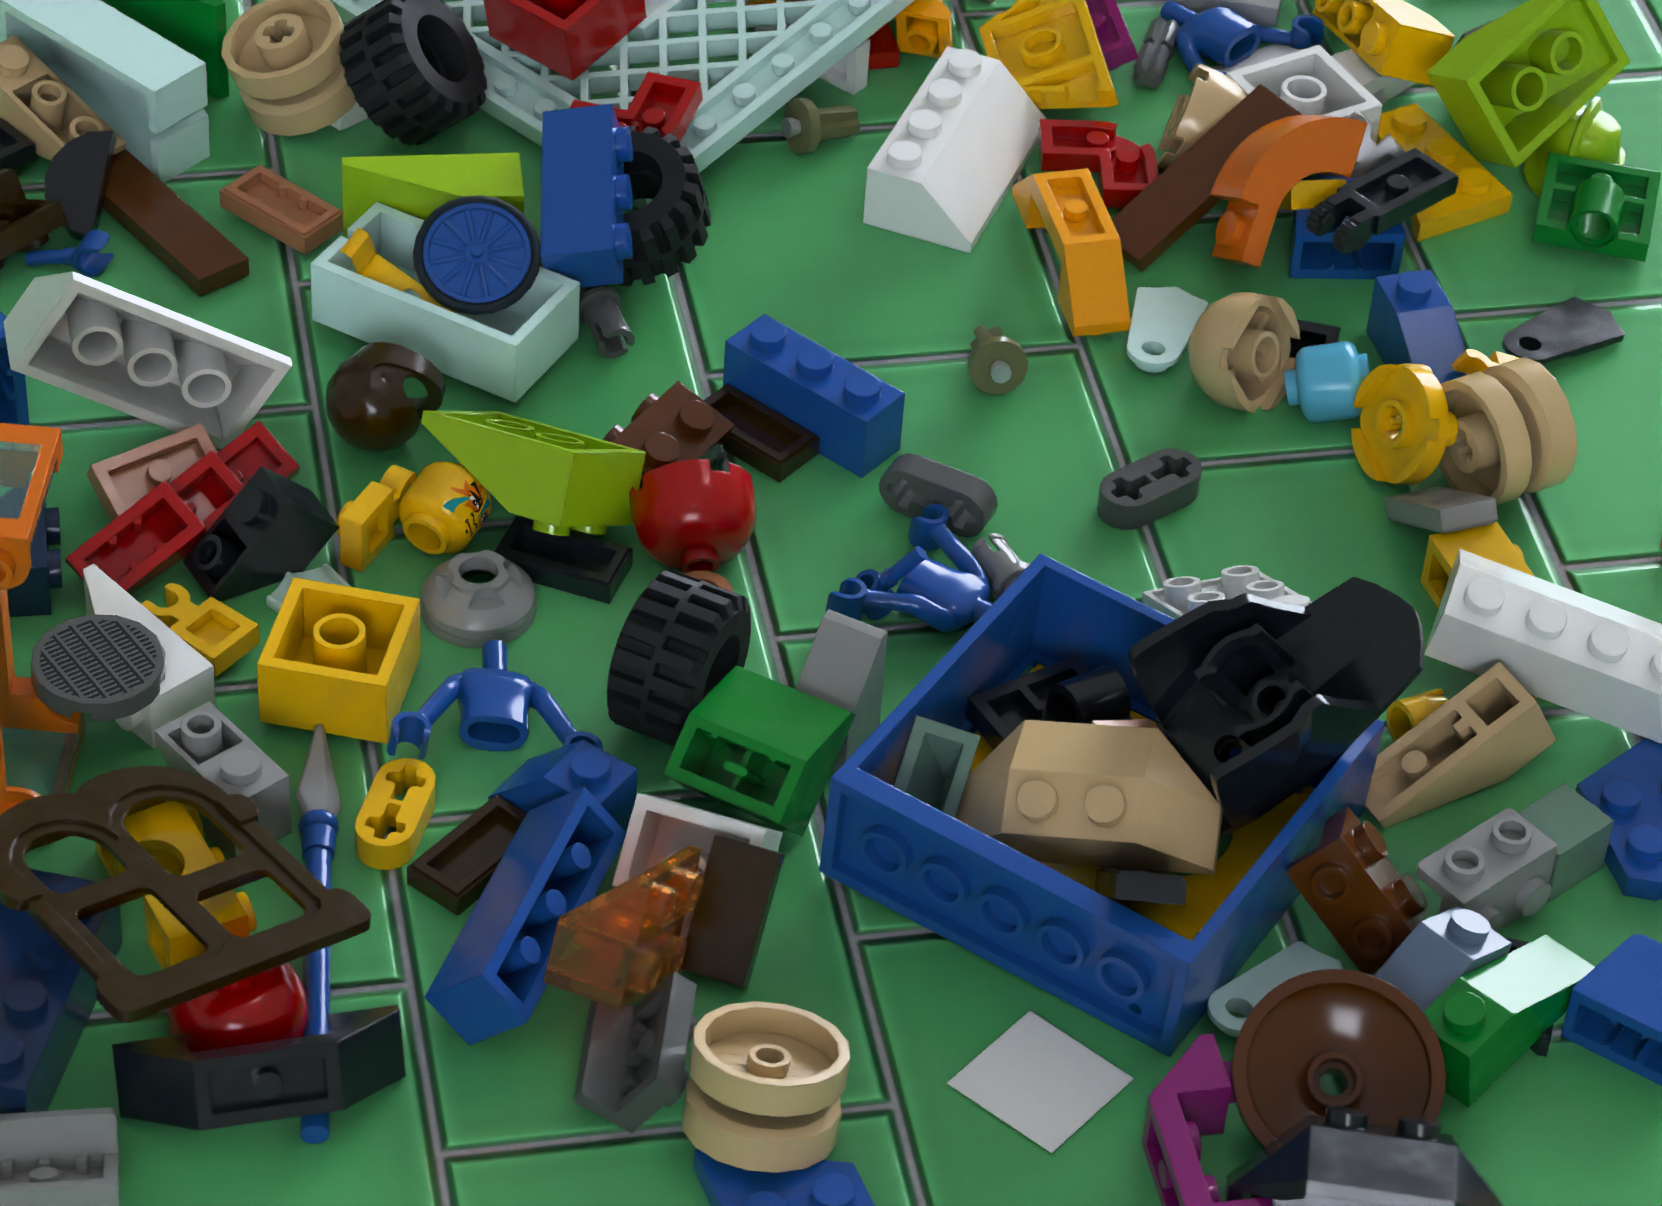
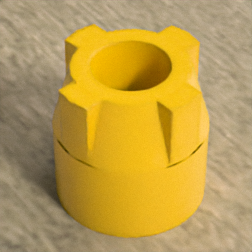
(1410, 711)

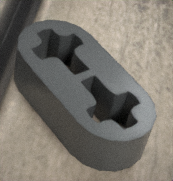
(919, 481)
(1149, 489)

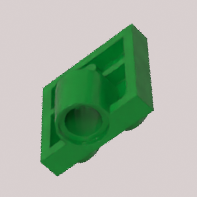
(1597, 207)

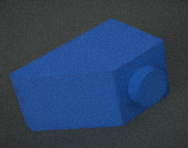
(569, 769)

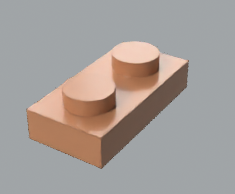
(133, 474)

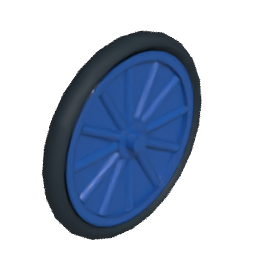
(477, 255)

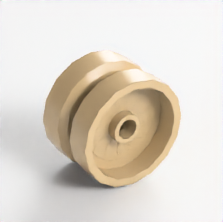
(289, 65)
(1511, 431)
(765, 1086)

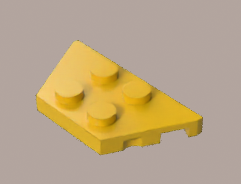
(1051, 53)

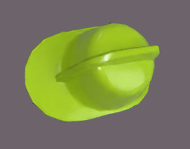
(1585, 135)

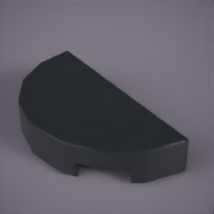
(80, 180)

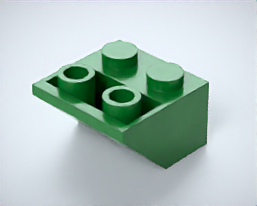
(760, 748)

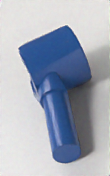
(83, 257)
(889, 578)

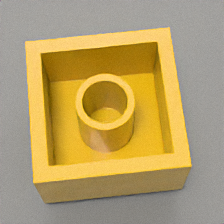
(339, 660)

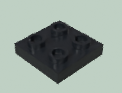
(1055, 694)

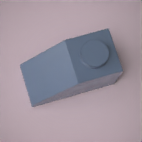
(1441, 953)

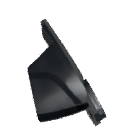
(1278, 683)

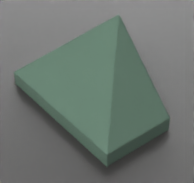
(936, 764)

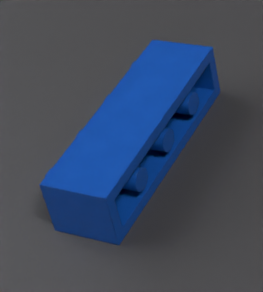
(506, 943)

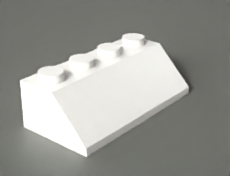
(953, 152)
(139, 356)
(1552, 643)

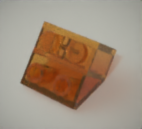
(628, 933)

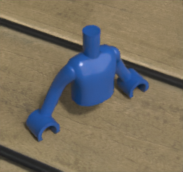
(1229, 37)
(932, 590)
(491, 708)

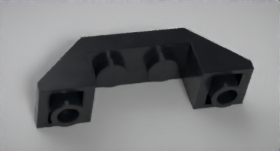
(260, 1080)

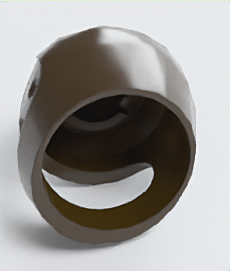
(369, 398)

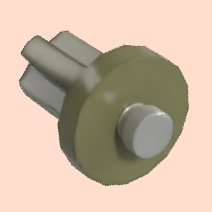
(807, 125)
(996, 361)

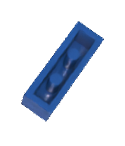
(585, 194)
(818, 390)

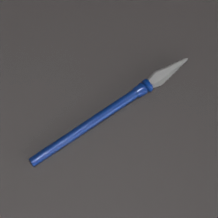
(318, 830)

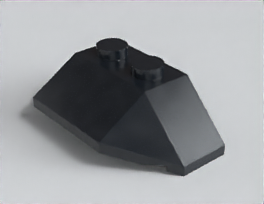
(1362, 1164)

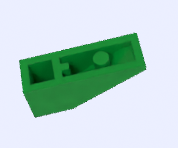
(1501, 1011)

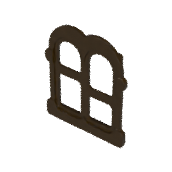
(99, 815)

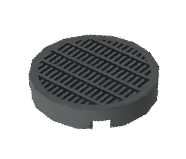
(98, 667)

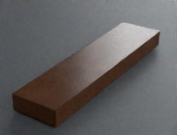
(1183, 190)
(171, 227)

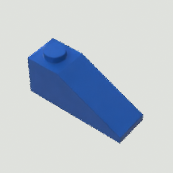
(1415, 323)

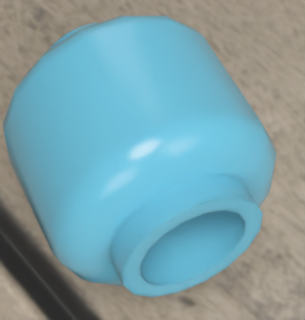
(1327, 381)

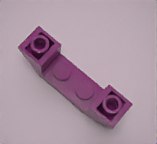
(1181, 1109)

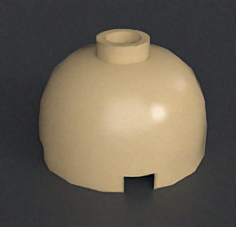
(1196, 114)
(1243, 350)

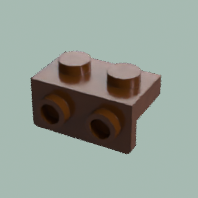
(672, 428)
(1359, 891)

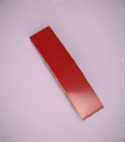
(178, 514)

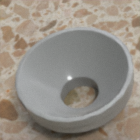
(473, 612)

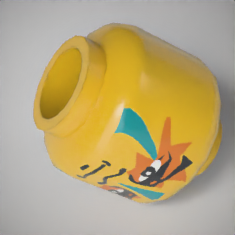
(444, 508)

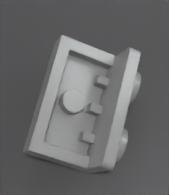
(1493, 869)
(60, 1158)

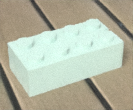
(124, 73)
(489, 351)

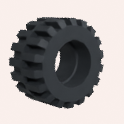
(413, 68)
(677, 215)
(674, 653)

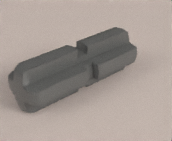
(1155, 53)

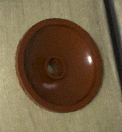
(1340, 1027)

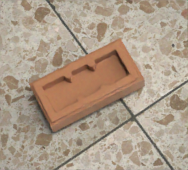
(282, 209)

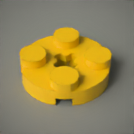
(1408, 397)

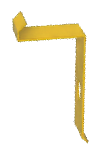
(1309, 193)
(373, 266)

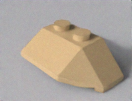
(1094, 799)

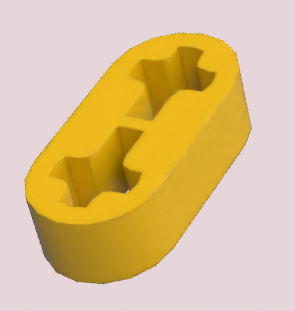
(407, 816)

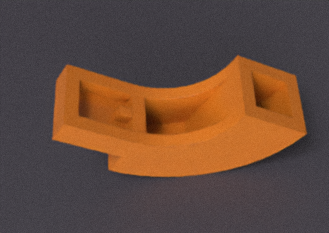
(1268, 167)

